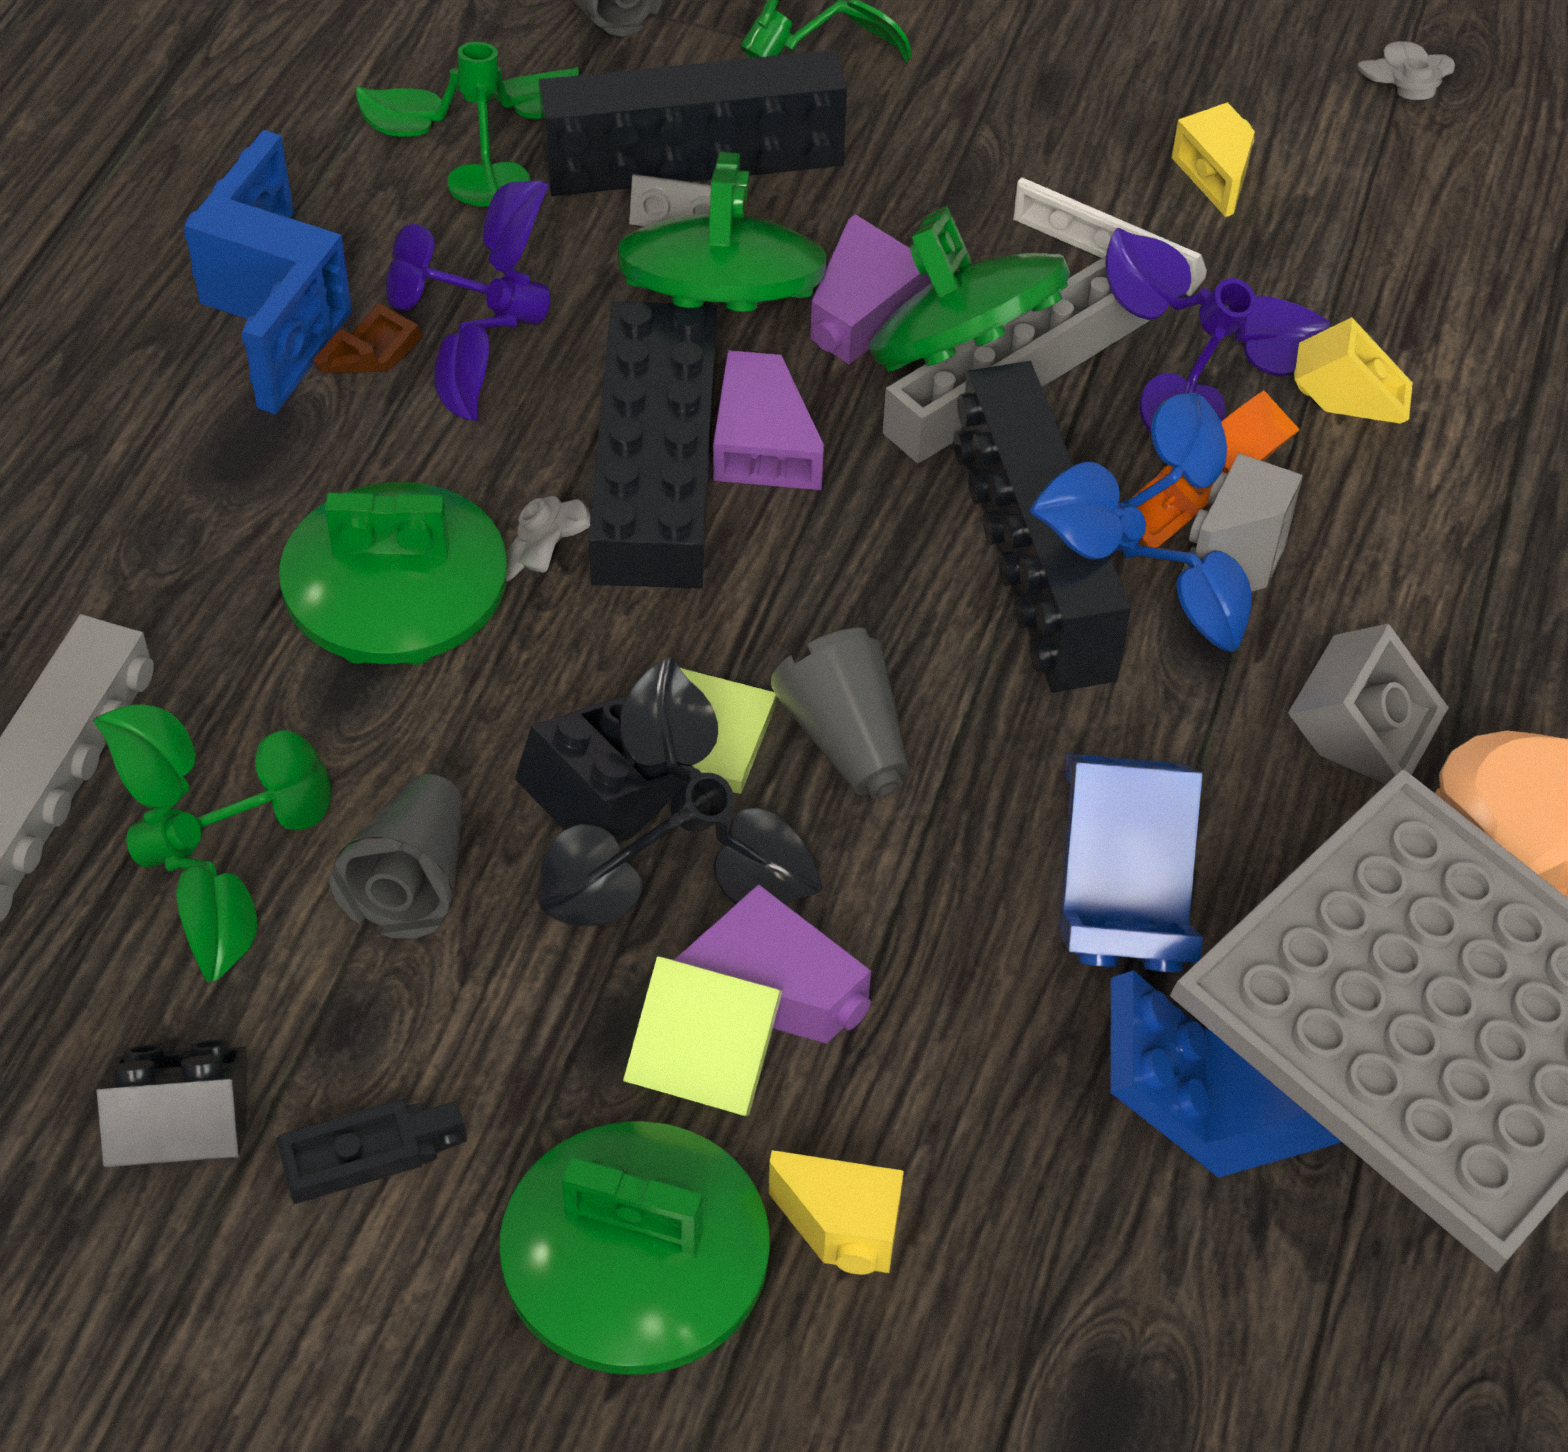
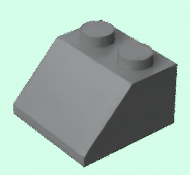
(1369, 704)

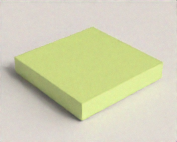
(742, 722)
(703, 1035)

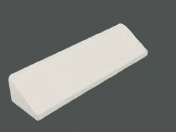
(1084, 225)

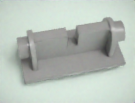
(663, 199)

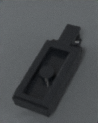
(366, 1146)

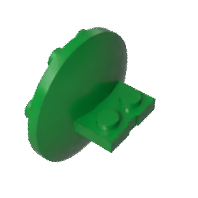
(722, 252)
(964, 296)
(393, 573)
(634, 1247)

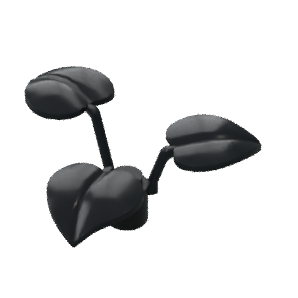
(673, 723)

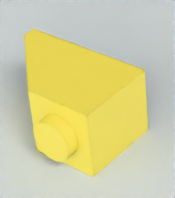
(1215, 153)
(1352, 375)
(839, 1208)

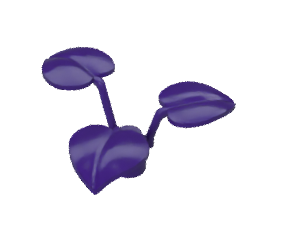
(1153, 274)
(514, 298)

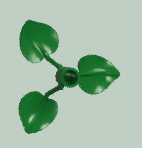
(771, 29)
(478, 76)
(151, 759)

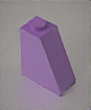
(861, 289)
(765, 426)
(780, 949)

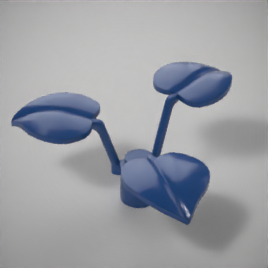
(1087, 517)

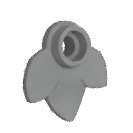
(1409, 69)
(540, 528)

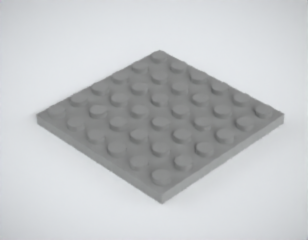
(1413, 1011)

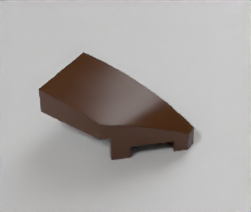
(373, 346)

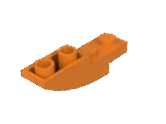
(1251, 430)

